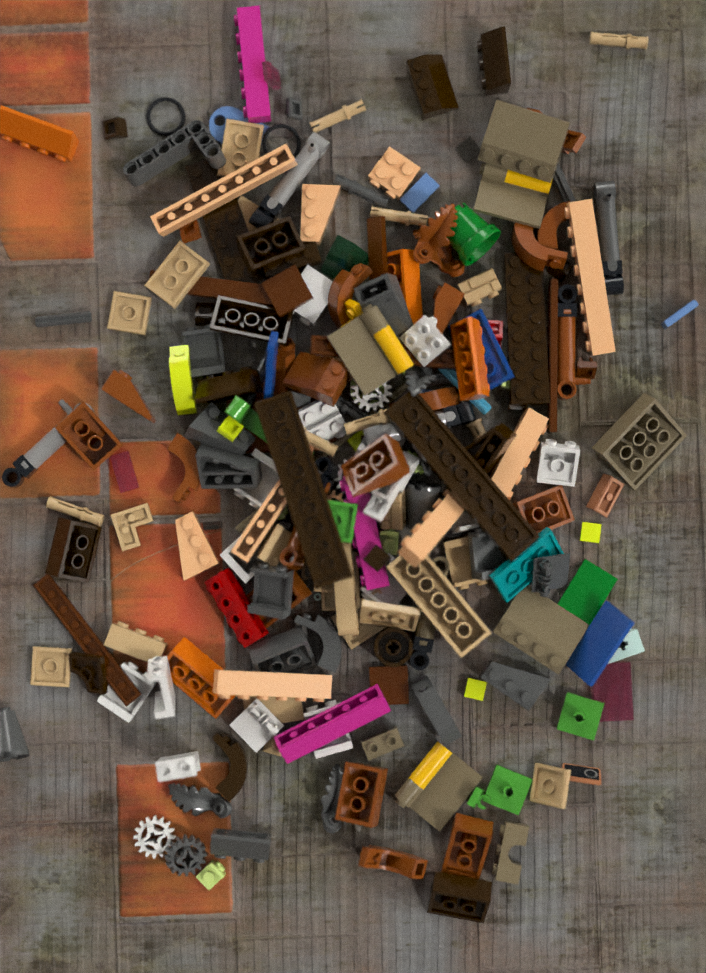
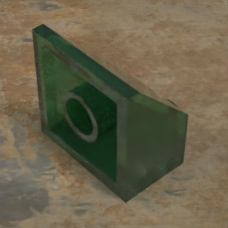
(343, 256)

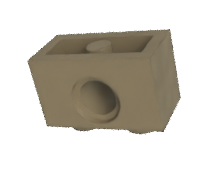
(382, 743)

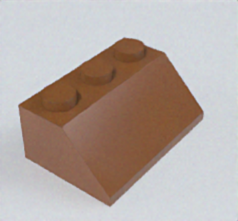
(361, 794)

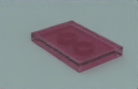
(615, 690)

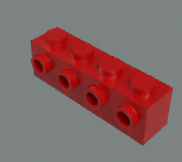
(234, 605)

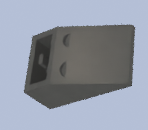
(388, 297)

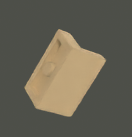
(273, 545)

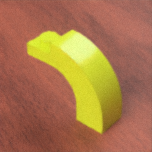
(182, 380)

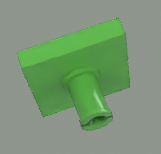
(344, 517)
(580, 716)
(507, 789)

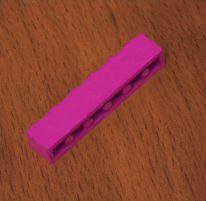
(251, 56)
(365, 539)
(332, 724)

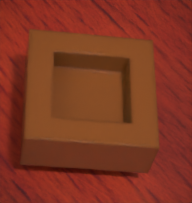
(190, 232)

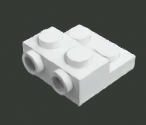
(322, 420)
(558, 463)

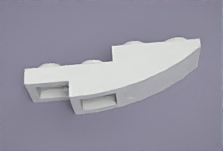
(384, 496)

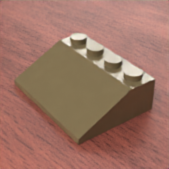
(523, 141)
(639, 441)
(541, 629)

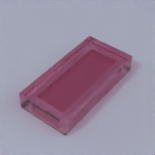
(271, 75)
(124, 472)

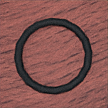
(161, 100)
(286, 127)

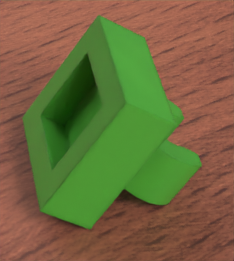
(476, 798)

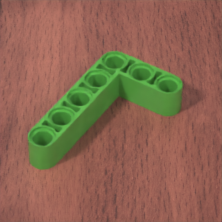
(246, 416)

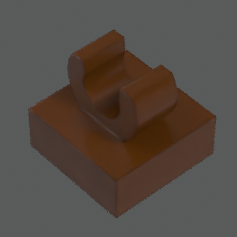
(586, 368)

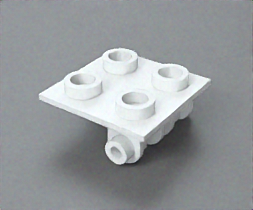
(425, 340)
(256, 725)

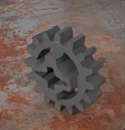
(185, 855)

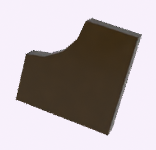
(91, 670)

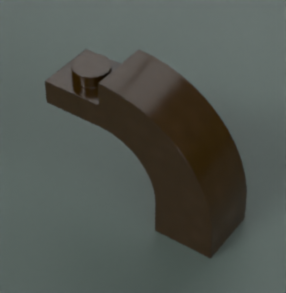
(238, 766)

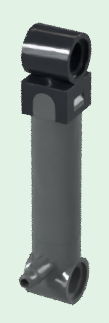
(608, 236)

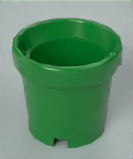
(472, 235)

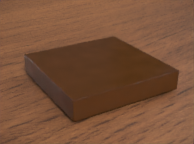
(287, 290)
(392, 683)

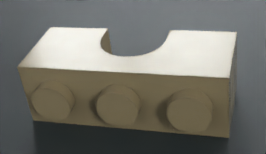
(511, 834)

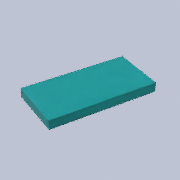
(517, 574)

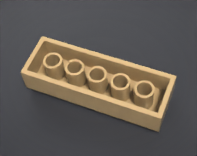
(440, 603)

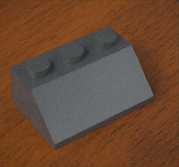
(283, 652)
(240, 845)

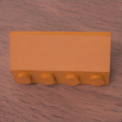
(37, 134)
(408, 274)
(469, 359)
(194, 675)

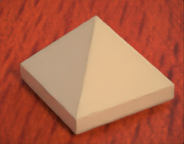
(271, 747)

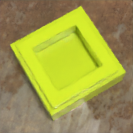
(230, 428)
(590, 532)
(475, 689)

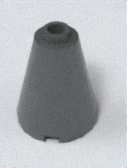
(420, 499)
(11, 737)

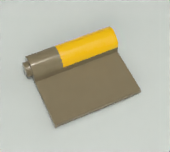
(511, 195)
(370, 350)
(438, 786)

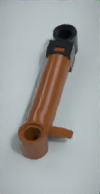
(567, 344)
(294, 546)

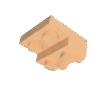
(393, 173)

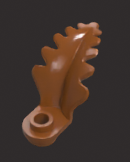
(435, 234)
(443, 258)
(285, 360)

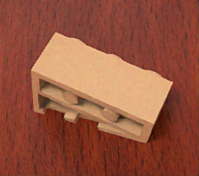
(316, 210)
(194, 546)

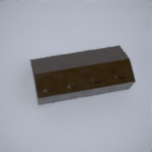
(250, 320)

